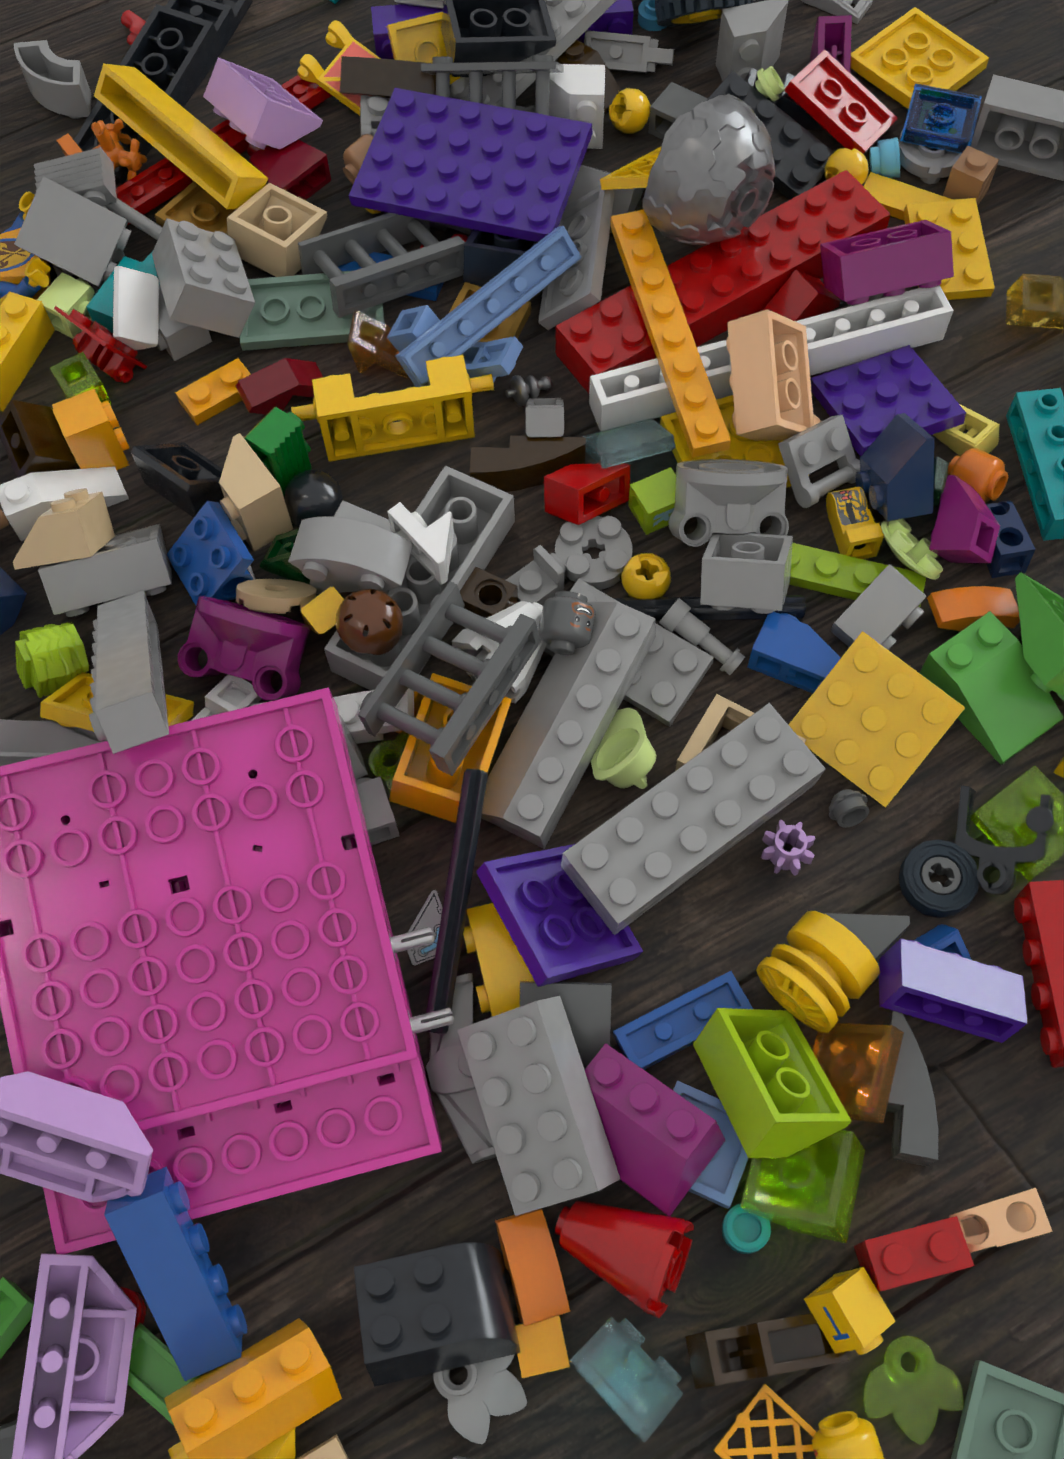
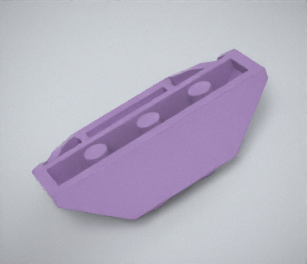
(70, 1139)
(73, 1359)

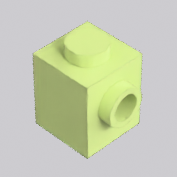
(67, 295)

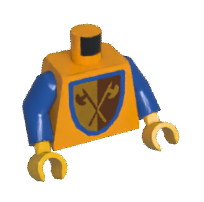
(19, 269)

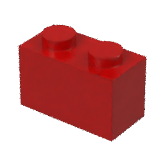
(915, 1254)

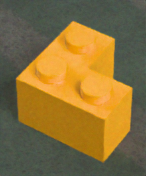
(90, 432)

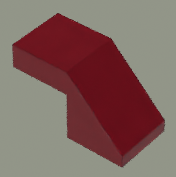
(277, 384)

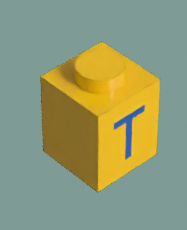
(850, 1311)

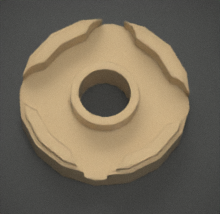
(274, 595)

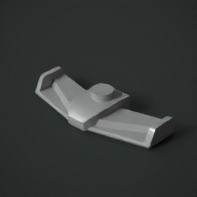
(452, 1079)

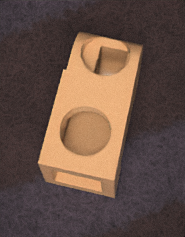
(1004, 1221)

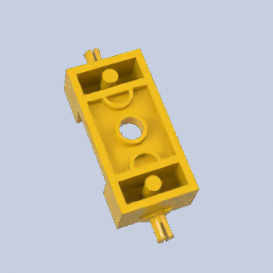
(366, 424)

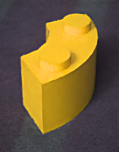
(498, 960)

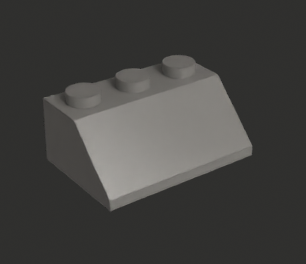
(120, 568)

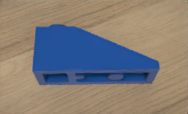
(792, 652)

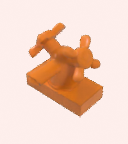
(108, 138)

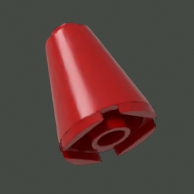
(628, 1249)

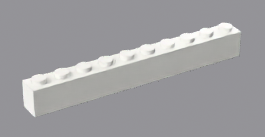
(832, 342)

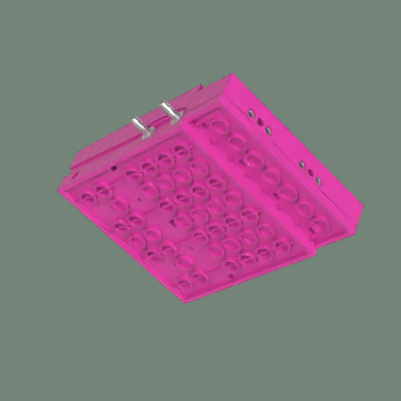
(213, 956)

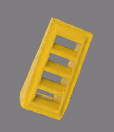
(322, 611)

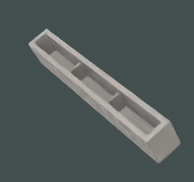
(127, 674)

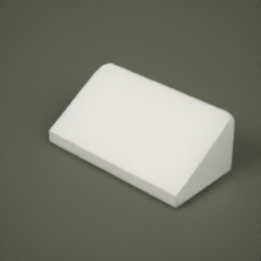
(135, 308)

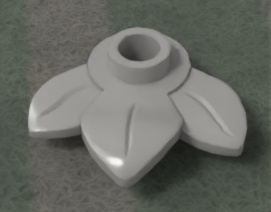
(486, 1392)

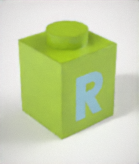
(653, 500)

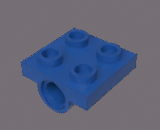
(211, 555)

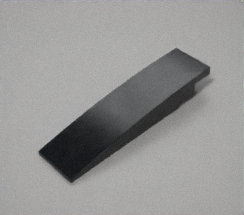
(175, 54)

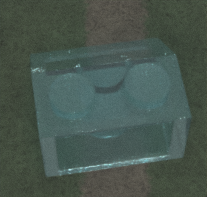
(627, 1377)

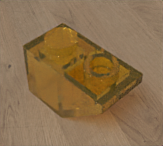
(1036, 301)

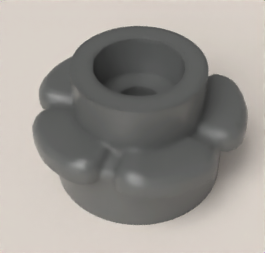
(848, 808)

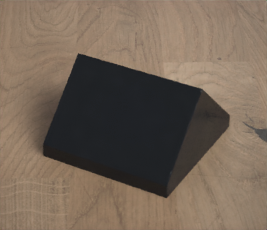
(179, 474)

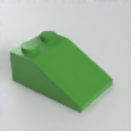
(1042, 633)
(993, 682)

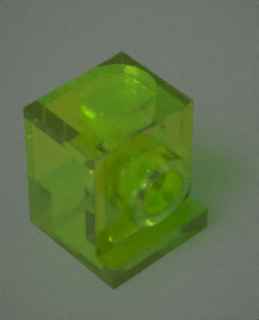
(78, 376)

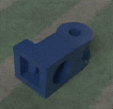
(1013, 544)

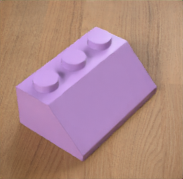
(258, 106)

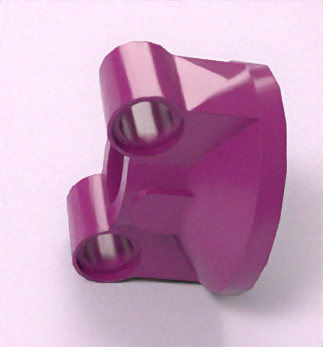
(245, 646)

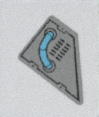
(428, 917)

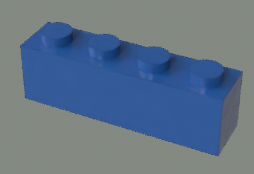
(177, 1275)

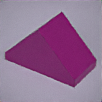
(834, 36)

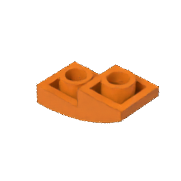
(964, 605)
(532, 1266)

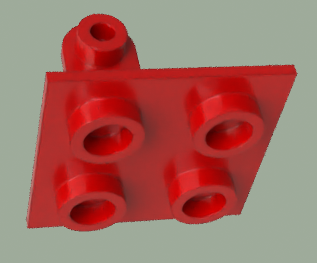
(102, 348)

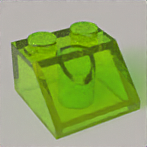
(810, 1188)

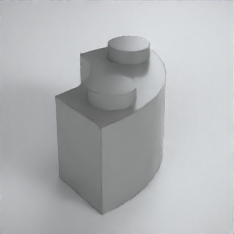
(54, 80)
(350, 553)

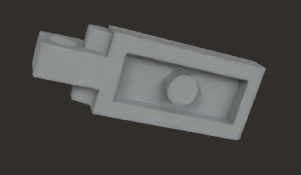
(628, 51)

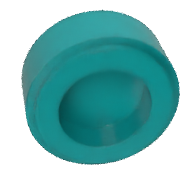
(745, 1231)

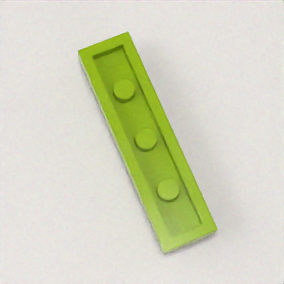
(838, 573)

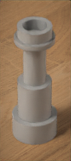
(697, 633)

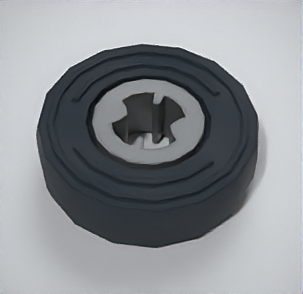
(933, 898)

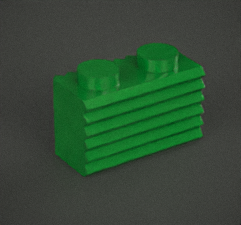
(281, 445)

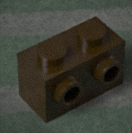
(34, 439)

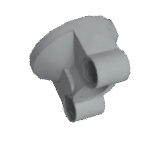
(728, 498)

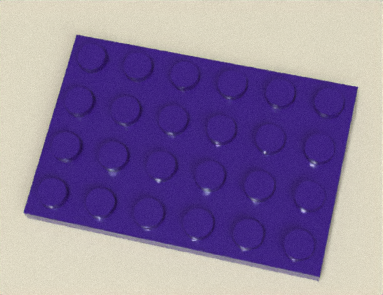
(471, 165)

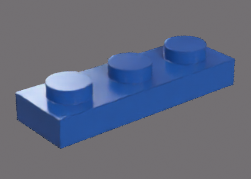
(678, 1022)

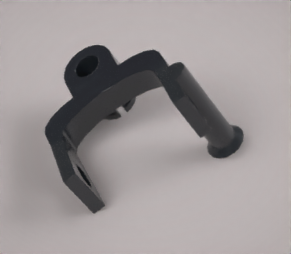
(1005, 859)

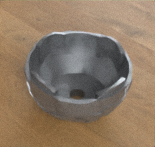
(711, 173)

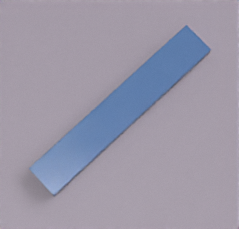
(491, 304)

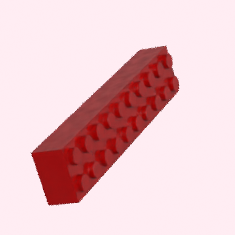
(724, 277)

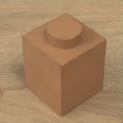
(971, 175)

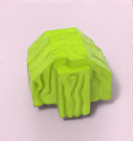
(50, 657)

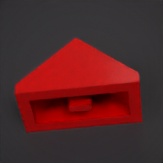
(802, 298)

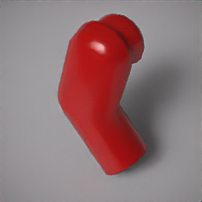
(133, 23)

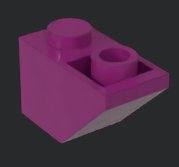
(964, 525)

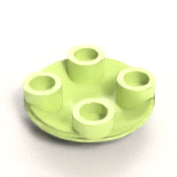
(910, 550)

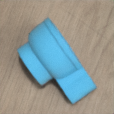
(885, 158)

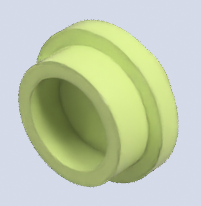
(769, 83)

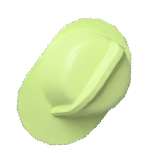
(624, 752)

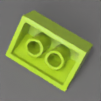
(769, 1081)

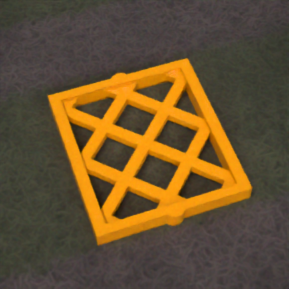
(743, 1421)

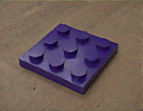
(882, 387)
(551, 918)

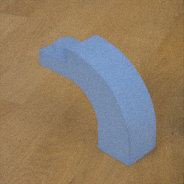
(482, 359)

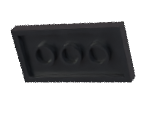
(796, 152)

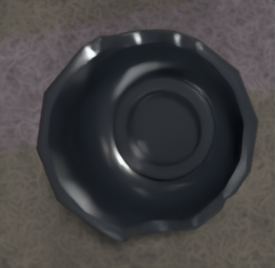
(312, 495)

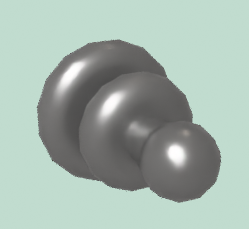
(522, 390)

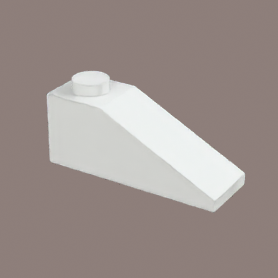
(31, 494)

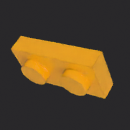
(213, 392)

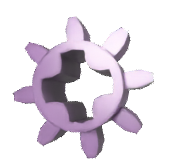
(791, 835)

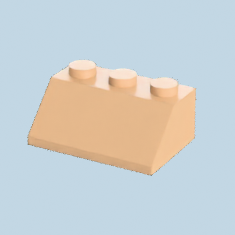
(769, 376)

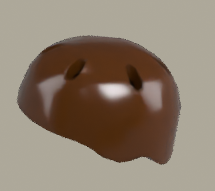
(369, 612)

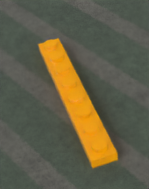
(670, 334)

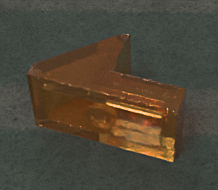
(370, 344)

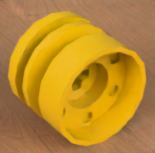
(818, 971)

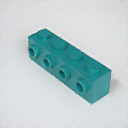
(1038, 436)

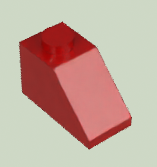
(585, 490)

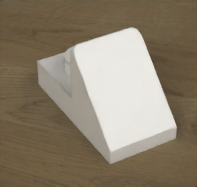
(430, 544)

